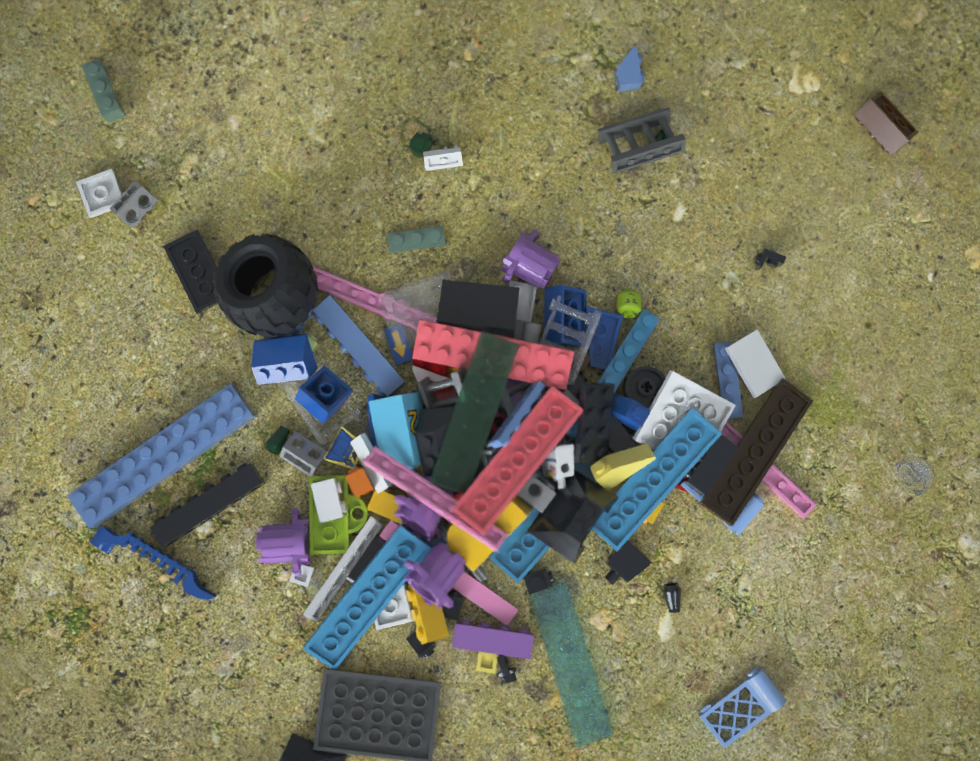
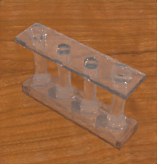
(583, 337)
(321, 434)

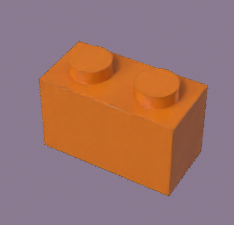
(359, 482)

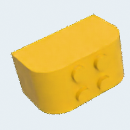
(475, 551)

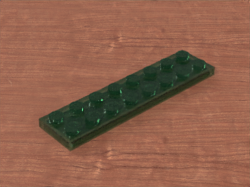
(474, 412)

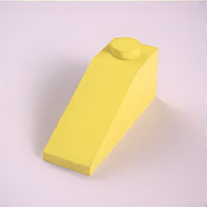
(621, 465)

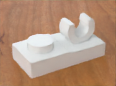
(443, 158)

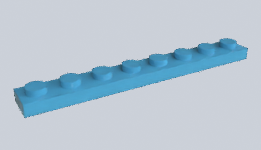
(625, 354)

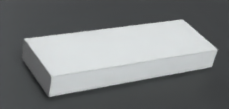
(362, 448)

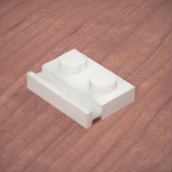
(526, 300)

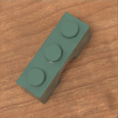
(100, 84)

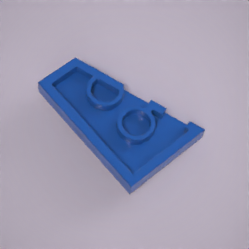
(604, 339)

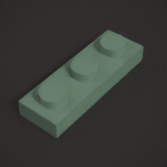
(416, 239)

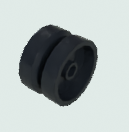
(643, 376)

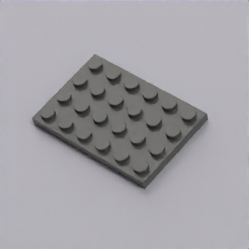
(377, 715)

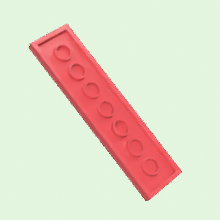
(456, 345)
(517, 460)

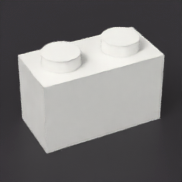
(328, 500)

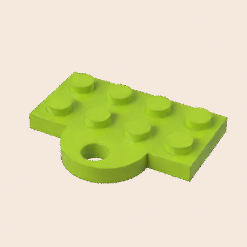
(333, 535)

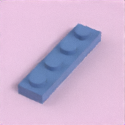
(727, 378)
(520, 410)

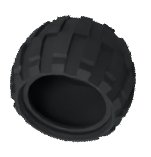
(283, 302)

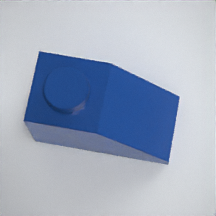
(629, 412)

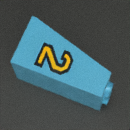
(396, 426)

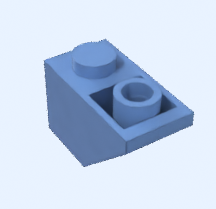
(628, 72)

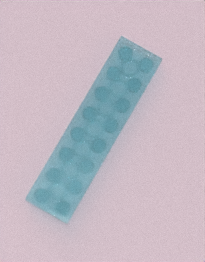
(571, 665)

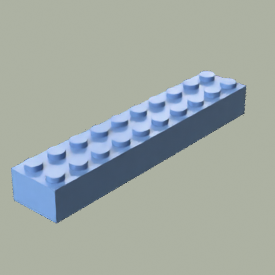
(161, 456)

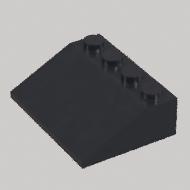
(479, 307)

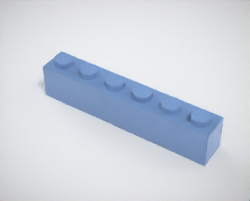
(358, 345)

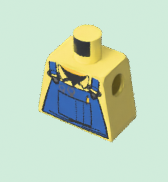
(341, 450)

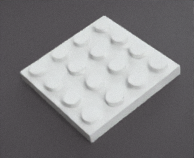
(674, 401)

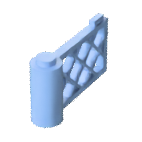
(746, 516)
(764, 692)

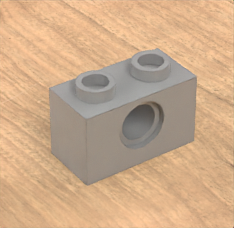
(544, 496)

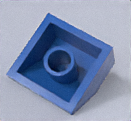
(323, 394)

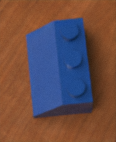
(573, 298)
(283, 359)

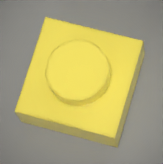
(486, 662)

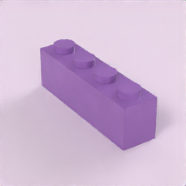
(493, 640)

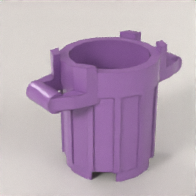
(530, 261)
(419, 516)
(285, 543)
(435, 575)

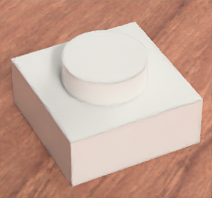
(305, 578)

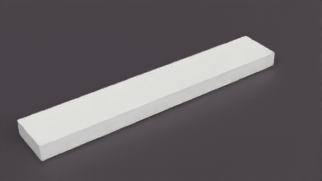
(343, 569)

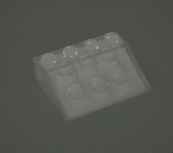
(409, 304)

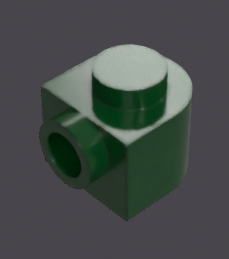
(420, 144)

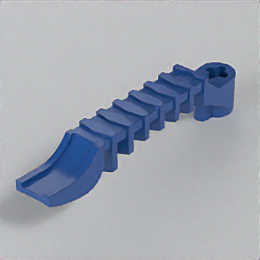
(106, 539)

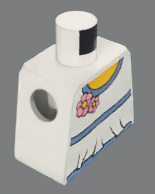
(559, 464)

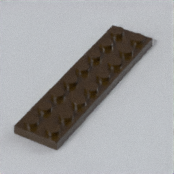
(757, 452)

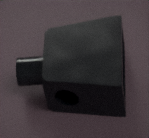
(626, 563)

